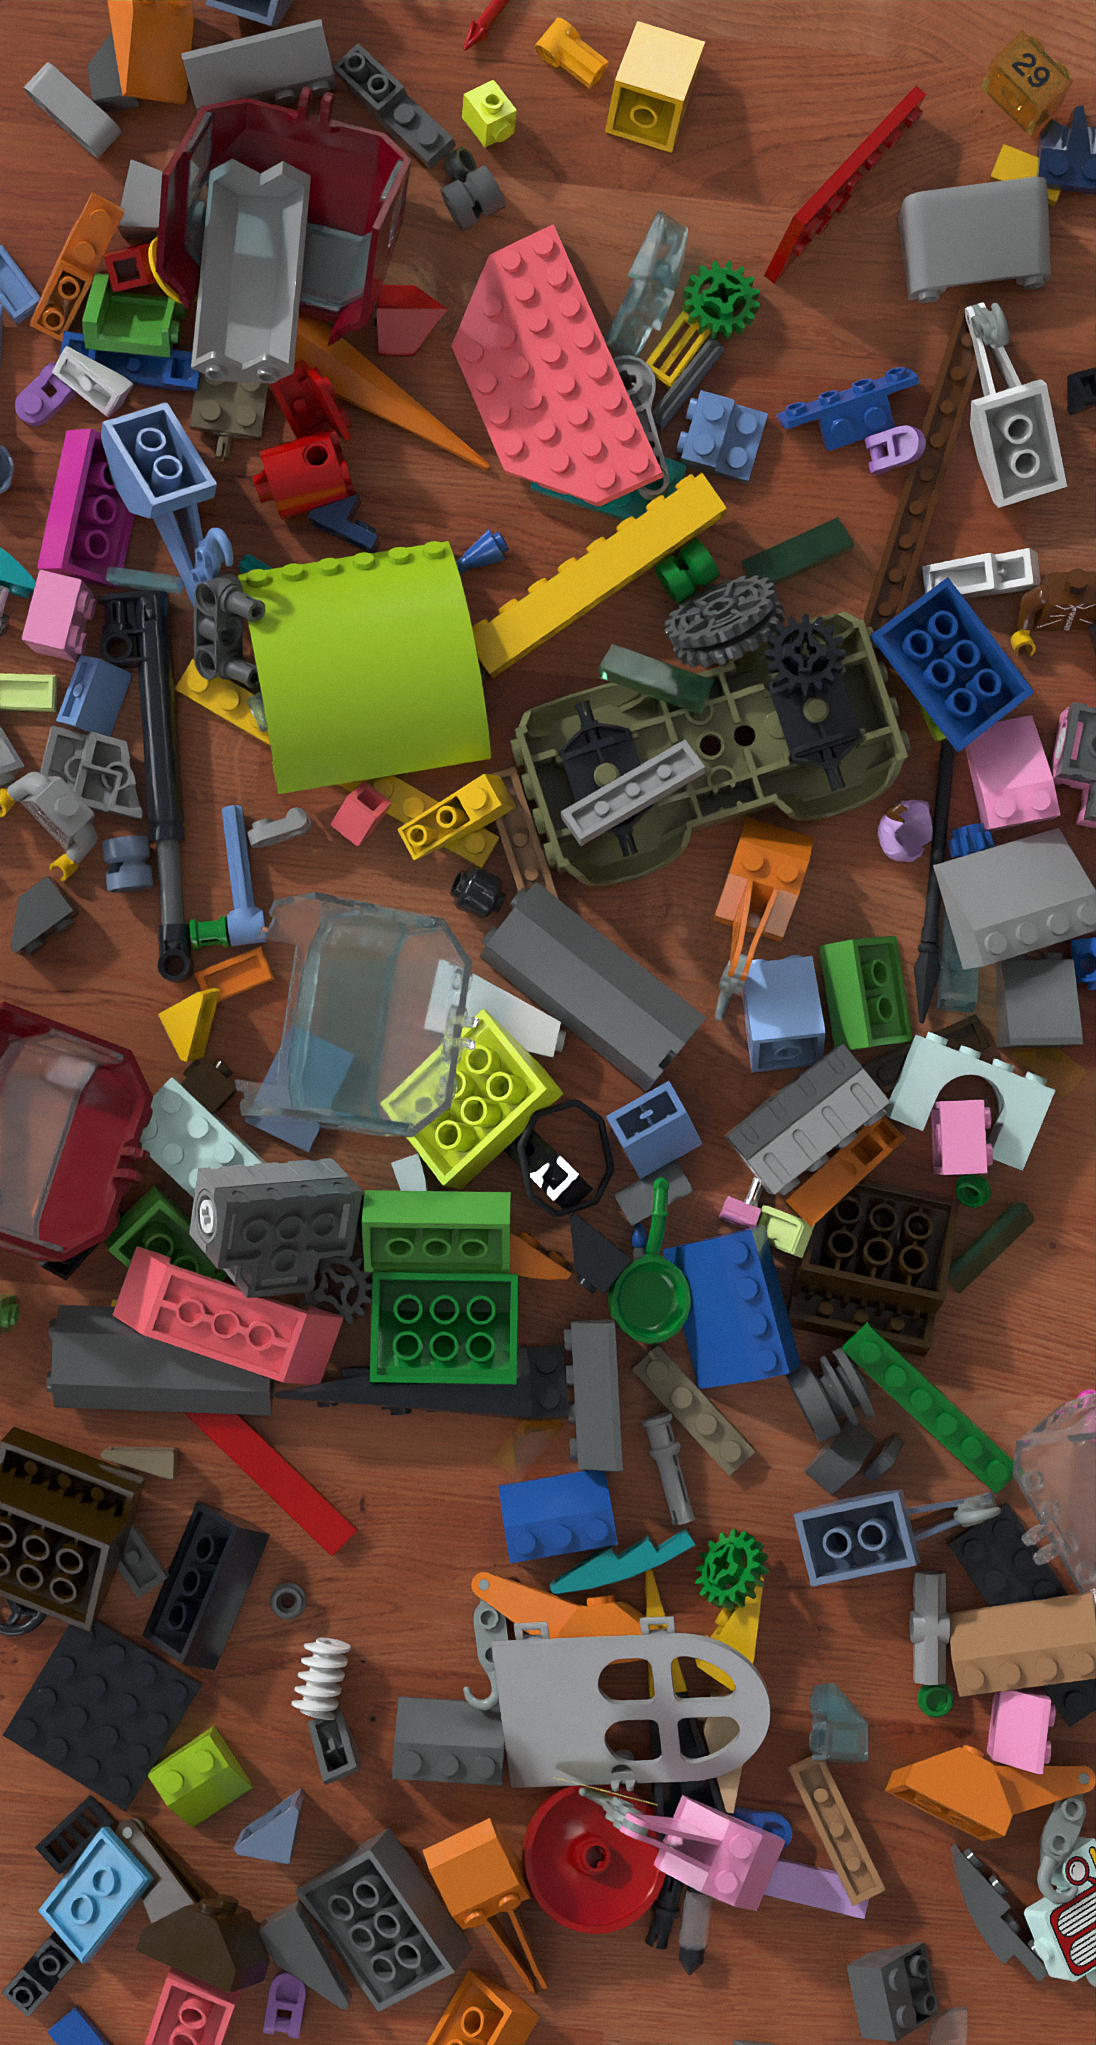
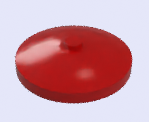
(585, 1867)

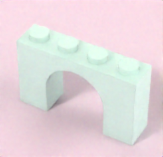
(1020, 1099)

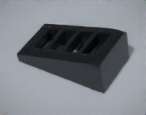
(49, 1853)

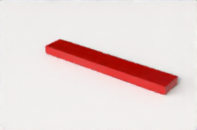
(277, 1478)

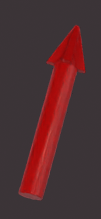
(479, 28)

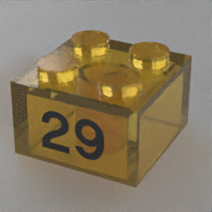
(1027, 82)

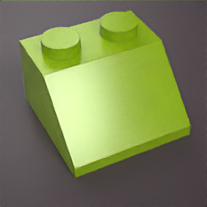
(200, 1778)

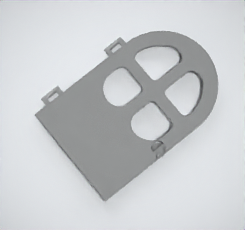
(560, 1716)

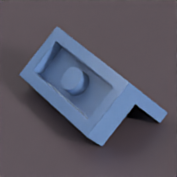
(94, 696)

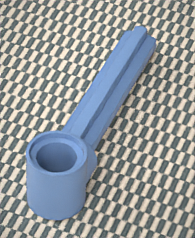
(245, 919)

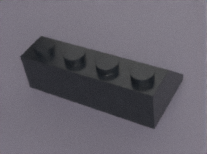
(205, 1586)

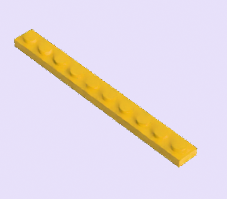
(231, 704)

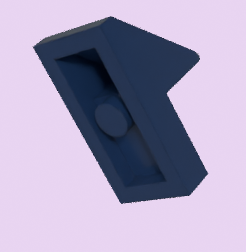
(337, 521)

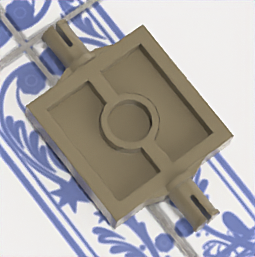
(229, 411)

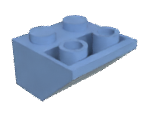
(654, 1129)

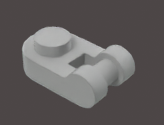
(267, 832)

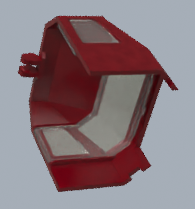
(65, 1135)

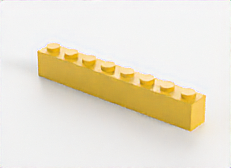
(598, 574)

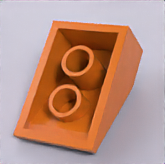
(150, 45)

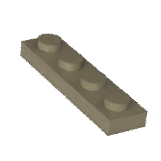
(693, 1409)

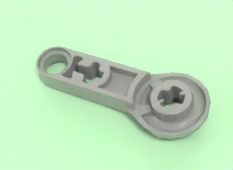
(642, 397)

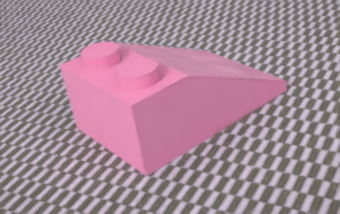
(1011, 776)

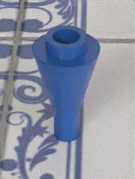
(485, 551)

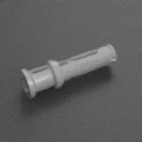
(665, 1452)

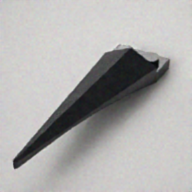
(536, 1397)

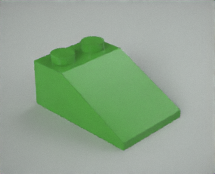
(161, 1227)

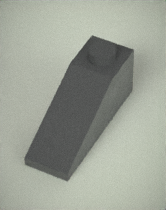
(301, 1952)

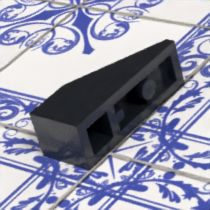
(550, 1171)

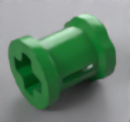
(209, 933)

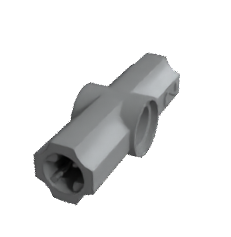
(929, 1627)

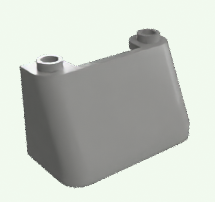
(975, 236)

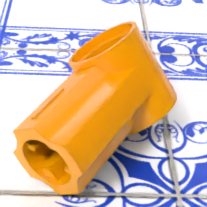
(564, 48)

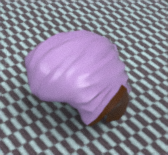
(905, 830)

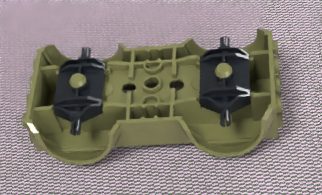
(807, 756)

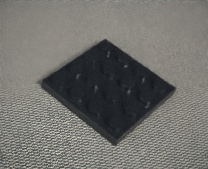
(103, 1710)

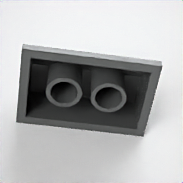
(447, 1742)

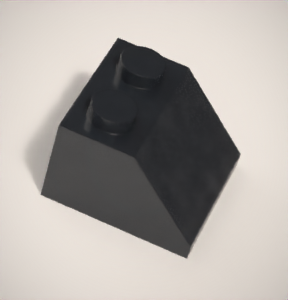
(595, 1256)

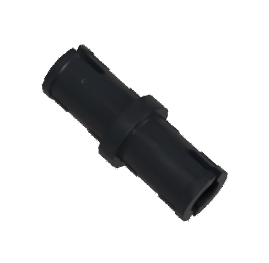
(664, 1911)

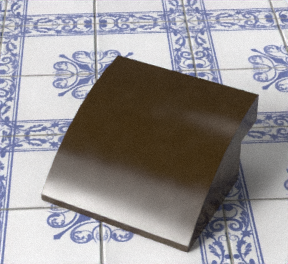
(878, 1262)
(61, 1526)

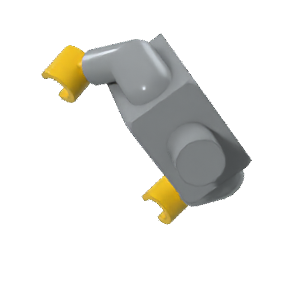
(58, 812)

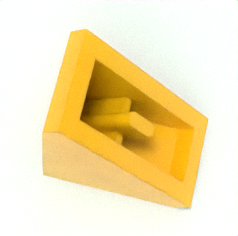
(190, 1023)

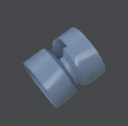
(127, 864)

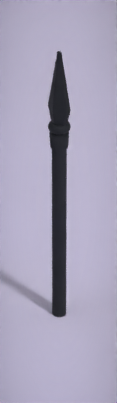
(927, 965)

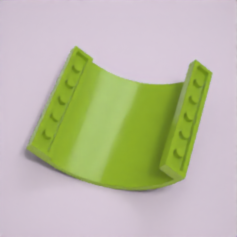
(367, 667)

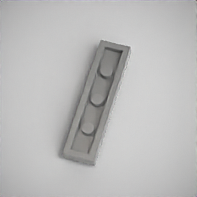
(632, 792)

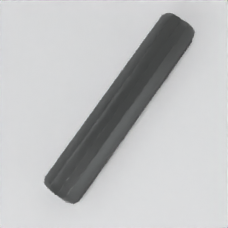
(687, 383)

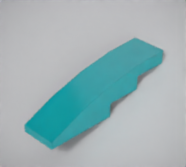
(608, 1567)

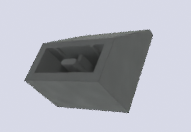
(893, 1991)

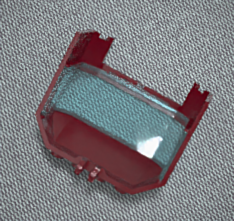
(352, 204)

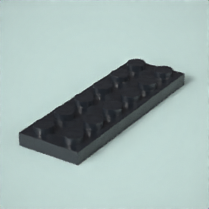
(1008, 1575)

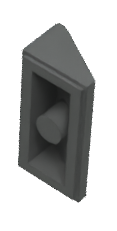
(637, 1198)

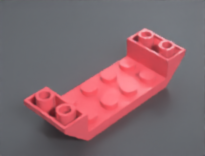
(225, 1324)

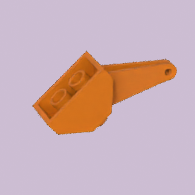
(480, 1878)

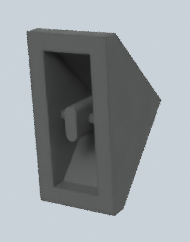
(840, 1457)
(334, 1747)

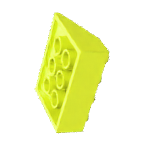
(492, 1105)

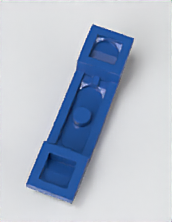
(142, 370)

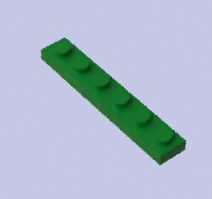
(930, 1407)

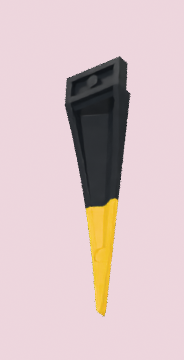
(668, 1794)

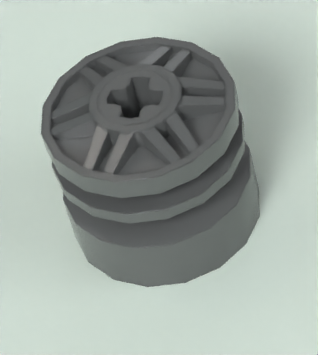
(830, 1394)

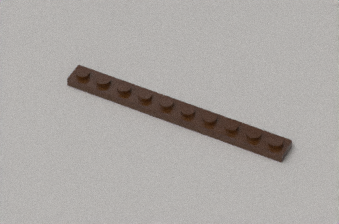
(924, 477)

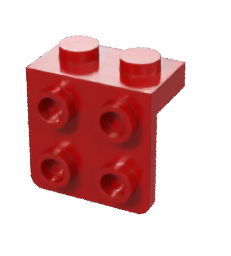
(309, 402)

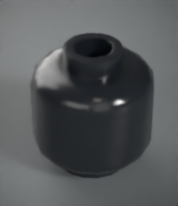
(477, 892)

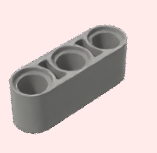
(72, 110)

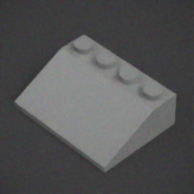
(1016, 898)

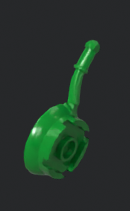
(651, 1293)

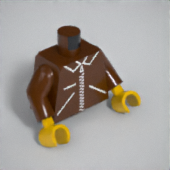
(1057, 603)

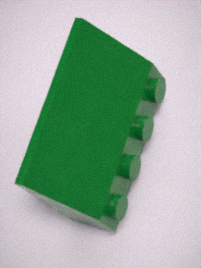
(444, 1328)

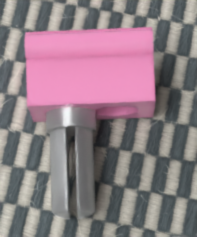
(742, 1213)

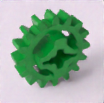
(734, 293)
(732, 1569)

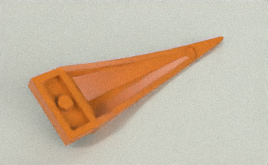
(370, 389)

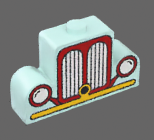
(1067, 1931)

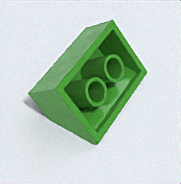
(865, 992)

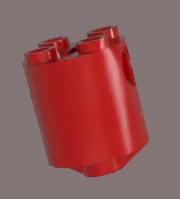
(304, 474)

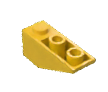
(457, 816)
(739, 1630)

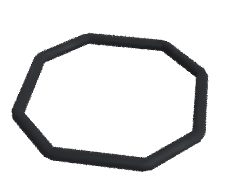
(525, 1169)

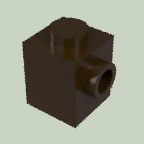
(210, 1083)

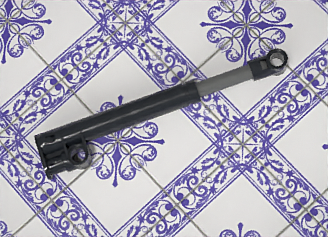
(145, 626)

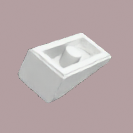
(92, 381)

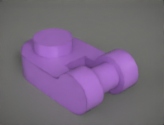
(33, 403)
(904, 447)
(286, 1994)

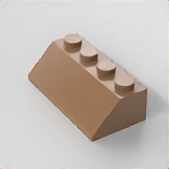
(1024, 1644)

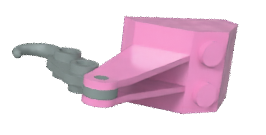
(702, 1847)

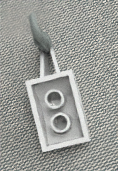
(1013, 427)

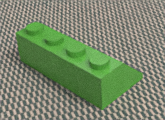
(436, 1231)

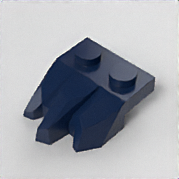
(1068, 154)

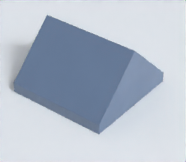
(274, 1833)

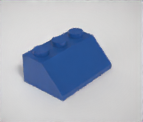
(557, 1515)

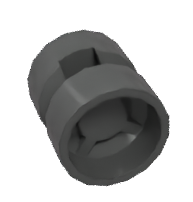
(473, 197)

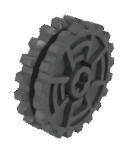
(724, 621)

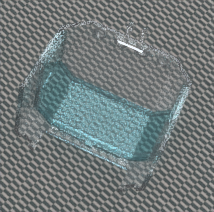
(366, 1018)

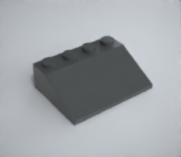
(385, 1921)

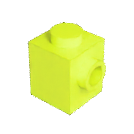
(489, 113)

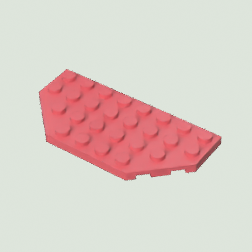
(549, 377)

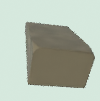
(153, 1460)

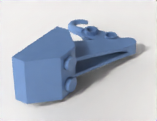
(163, 473)

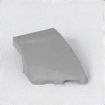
(94, 769)

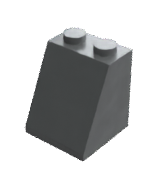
(1037, 1002)

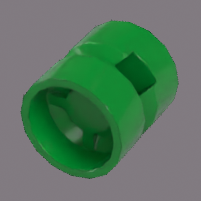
(685, 571)

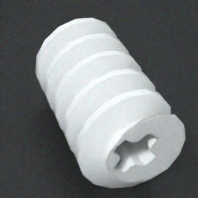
(322, 1678)

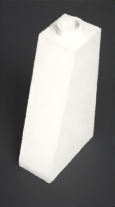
(528, 1025)

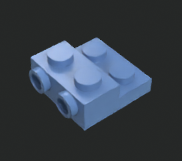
(721, 437)

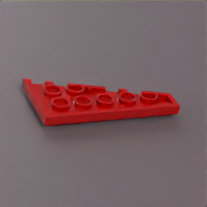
(835, 192)

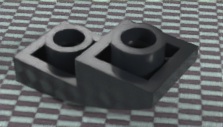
(40, 1974)

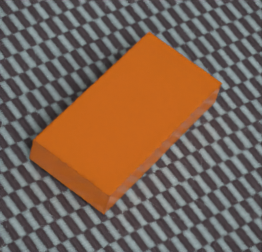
(237, 974)

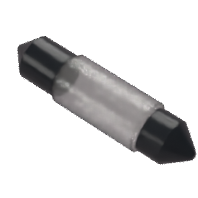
(694, 1929)

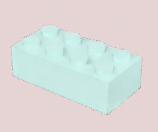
(190, 1137)

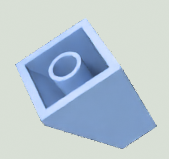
(783, 1014)

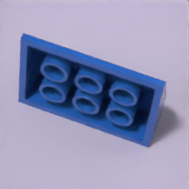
(952, 664)
(736, 1311)

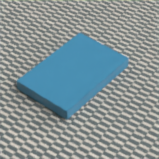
(95, 1894)

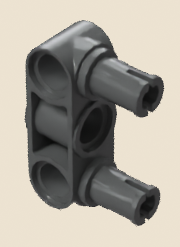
(220, 629)

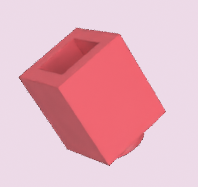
(361, 813)

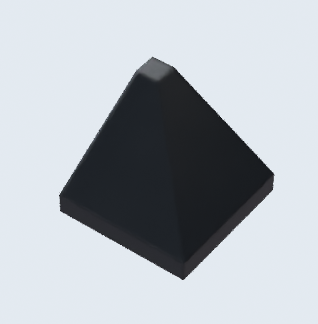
(1081, 391)

